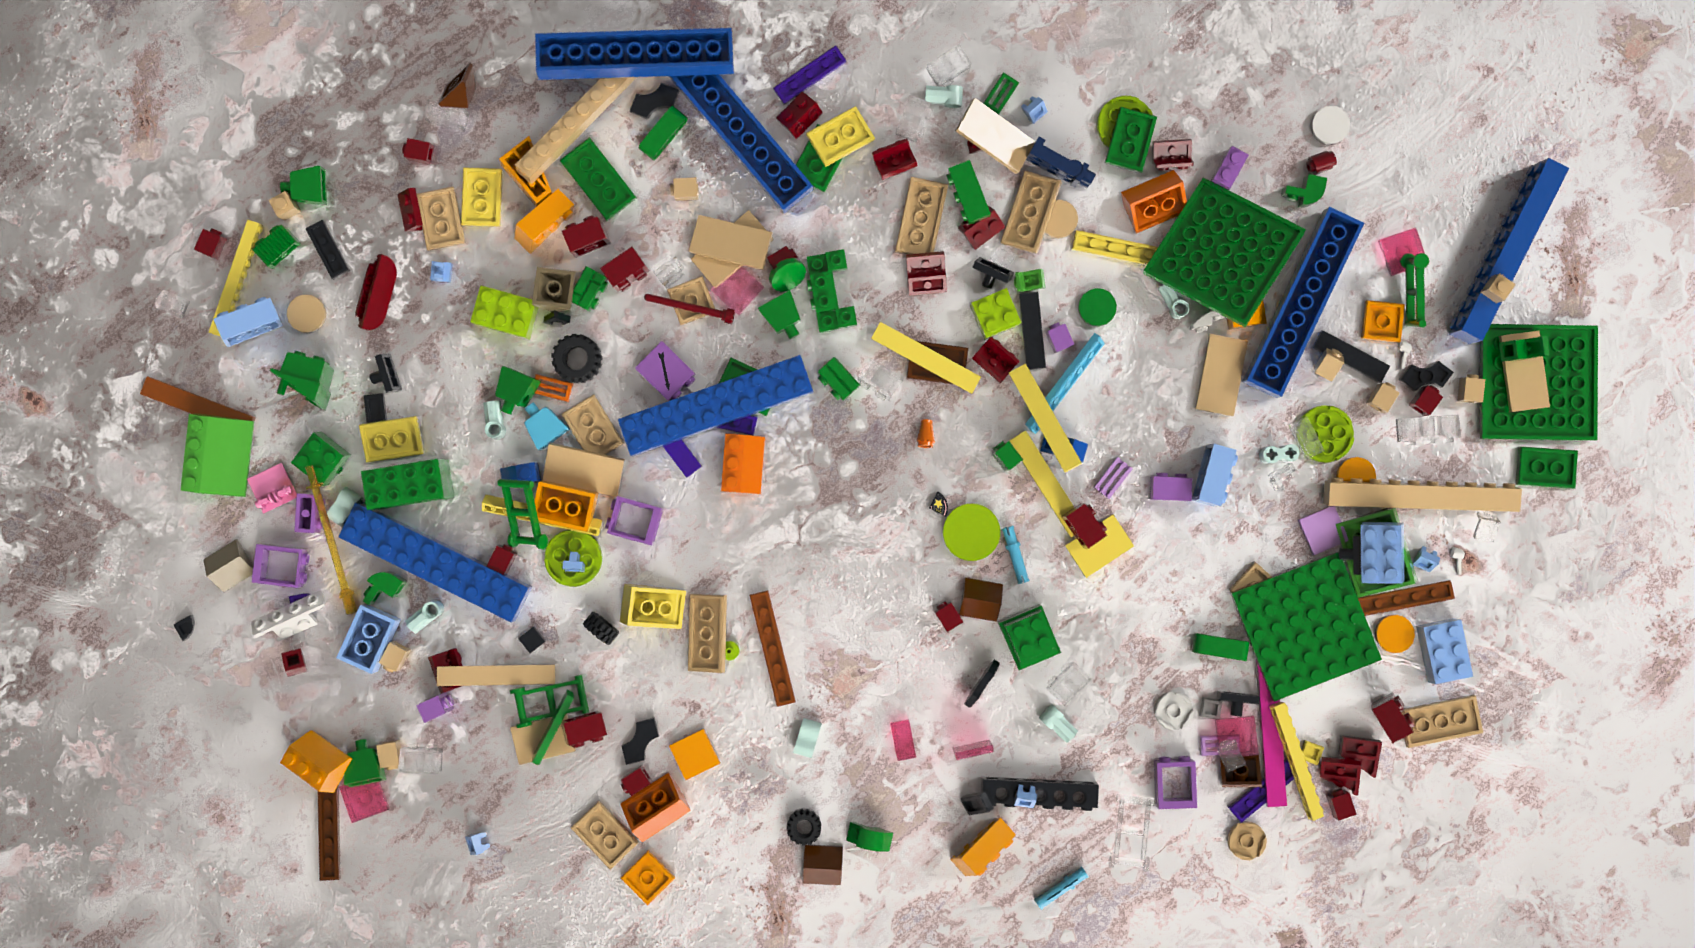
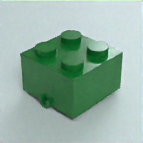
(324, 455)

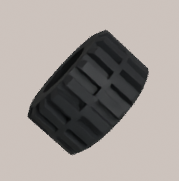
(560, 358)

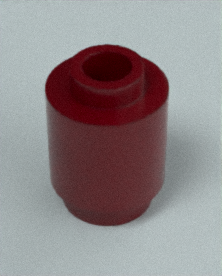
(1321, 162)

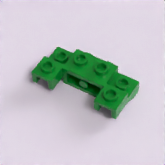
(824, 299)

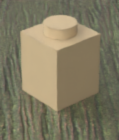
(685, 189)
(284, 206)
(1498, 288)
(1329, 364)
(1471, 389)
(1383, 397)
(394, 657)
(389, 754)

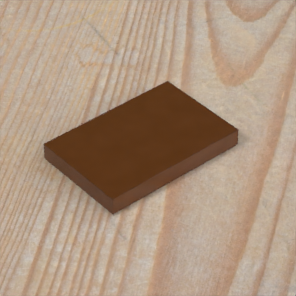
(954, 353)

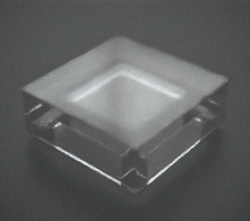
(1003, 256)

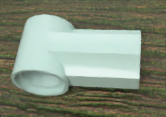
(950, 96)
(1172, 299)
(493, 418)
(424, 616)
(1055, 720)

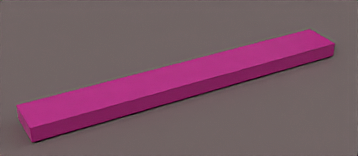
(1272, 748)

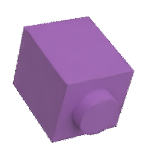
(1059, 337)

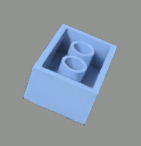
(247, 321)
(1214, 475)
(1382, 552)
(368, 638)
(1444, 651)

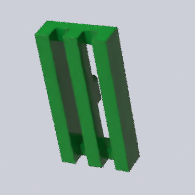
(1009, 80)

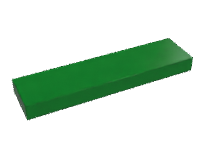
(552, 727)

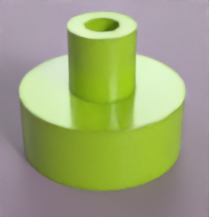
(733, 646)

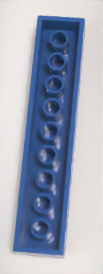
(634, 53)
(746, 138)
(1509, 247)
(1303, 302)
(715, 406)
(435, 562)

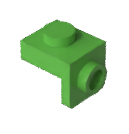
(1029, 280)

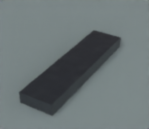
(1032, 330)
(1353, 356)

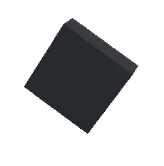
(532, 639)

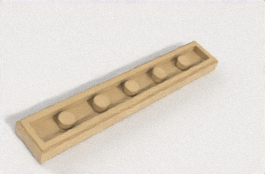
(495, 675)

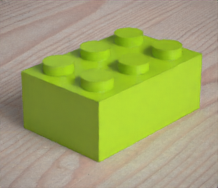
(504, 312)

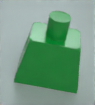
(307, 185)
(782, 314)
(515, 389)
(364, 766)

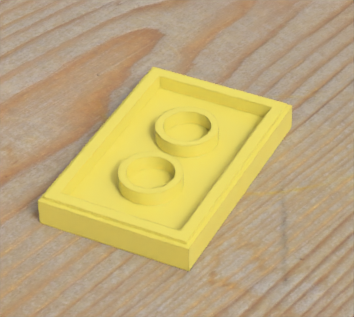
(840, 136)
(481, 197)
(391, 439)
(1104, 551)

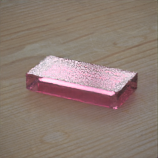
(903, 740)

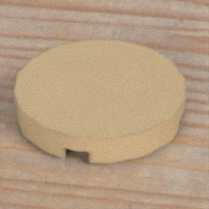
(1062, 220)
(306, 313)
(1247, 840)

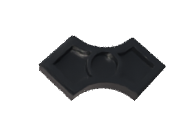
(661, 98)
(1416, 377)
(976, 692)
(635, 749)

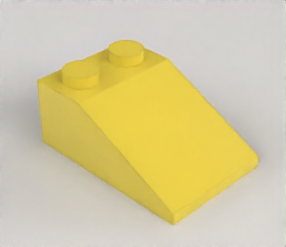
(652, 606)

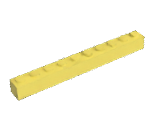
(238, 271)
(497, 506)
(1296, 761)

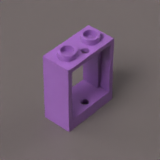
(653, 526)
(261, 564)
(1175, 803)

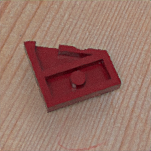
(1362, 750)
(1342, 773)

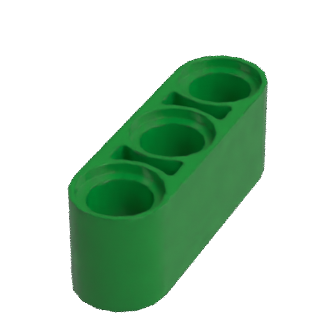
(663, 133)
(1220, 647)

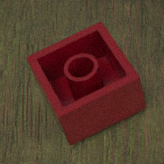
(585, 236)
(625, 270)
(1084, 525)
(1393, 718)
(584, 728)

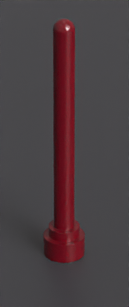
(725, 315)

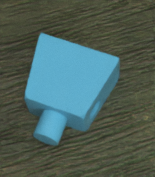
(544, 426)

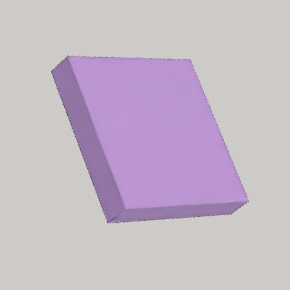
(1321, 530)

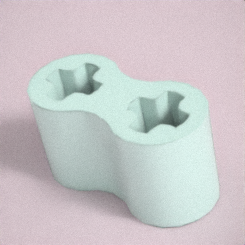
(1279, 453)
(343, 505)
(807, 738)

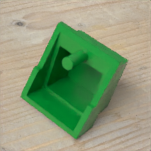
(306, 376)
(1029, 637)

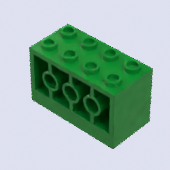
(407, 484)

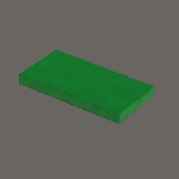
(598, 179)

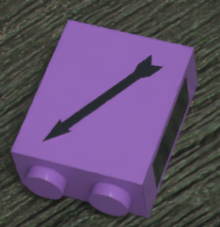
(666, 371)

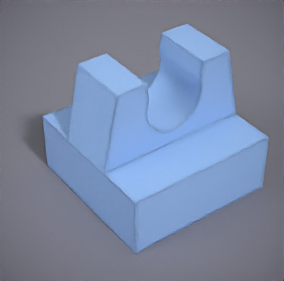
(1035, 110)
(441, 271)
(1426, 560)
(574, 563)
(1025, 799)
(474, 843)

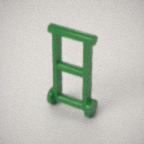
(1420, 262)
(514, 537)
(527, 721)

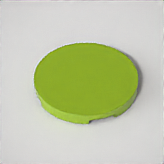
(1108, 115)
(1333, 430)
(971, 532)
(559, 551)

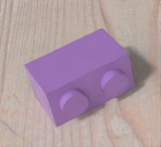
(1229, 167)
(1170, 488)
(435, 706)

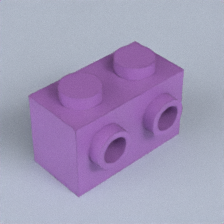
(307, 516)

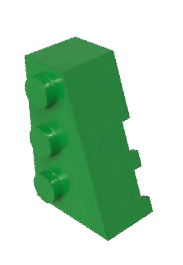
(968, 192)

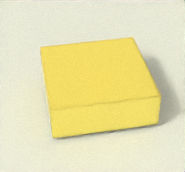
(1312, 752)

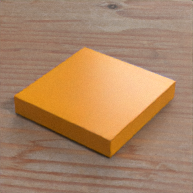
(1382, 321)
(694, 754)
(648, 877)

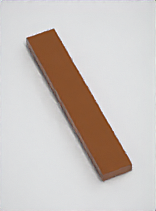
(188, 401)
(1407, 598)
(772, 648)

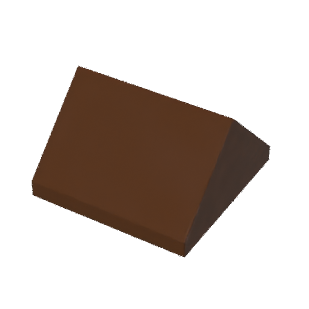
(460, 89)
(981, 599)
(1244, 776)
(822, 864)

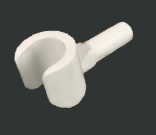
(1406, 349)
(1459, 555)

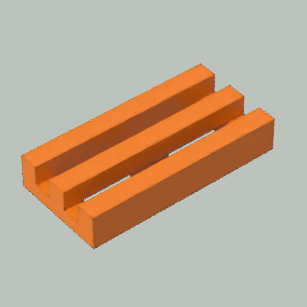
(568, 391)

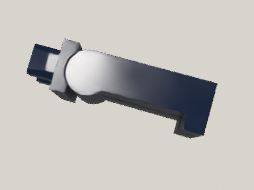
(1060, 166)

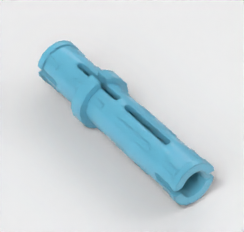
(1015, 554)
(1062, 887)

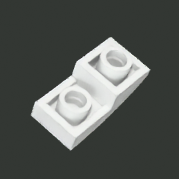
(1203, 322)

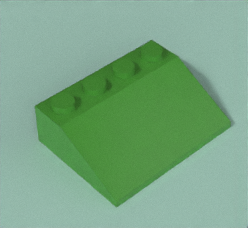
(217, 455)
(1353, 527)

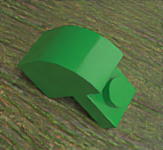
(1311, 191)
(1524, 349)
(385, 582)
(869, 837)

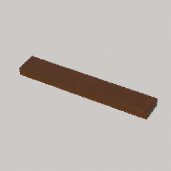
(329, 835)

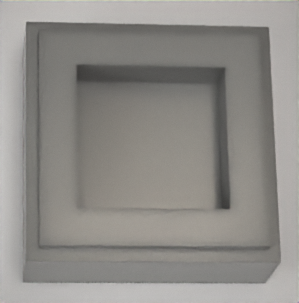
(1210, 708)

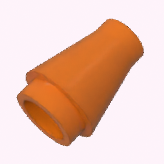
(926, 434)

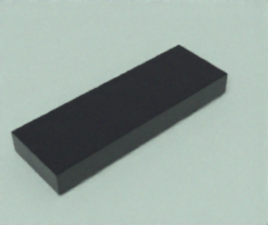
(327, 249)

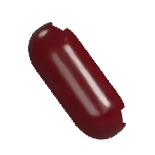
(376, 293)

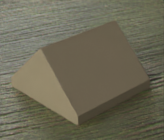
(553, 289)
(228, 566)

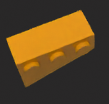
(539, 189)
(543, 220)
(984, 848)

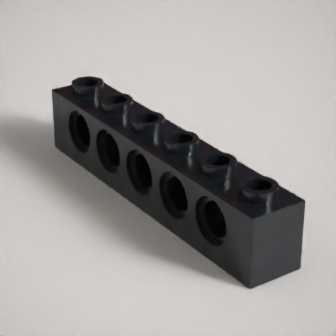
(1087, 802)

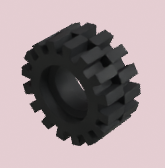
(600, 628)
(804, 838)

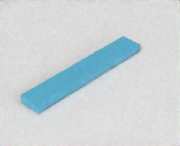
(1070, 377)

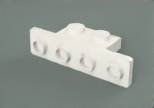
(290, 618)

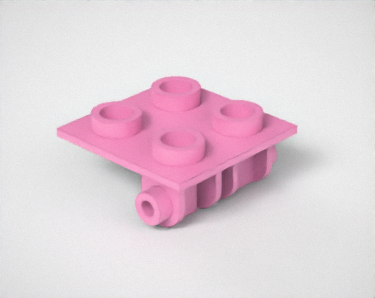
(272, 488)

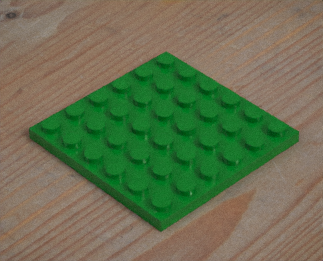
(1224, 252)
(1570, 380)
(1306, 626)

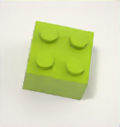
(995, 313)

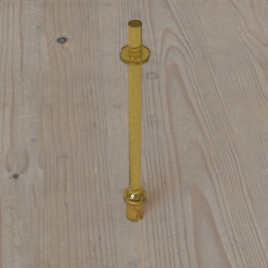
(346, 593)

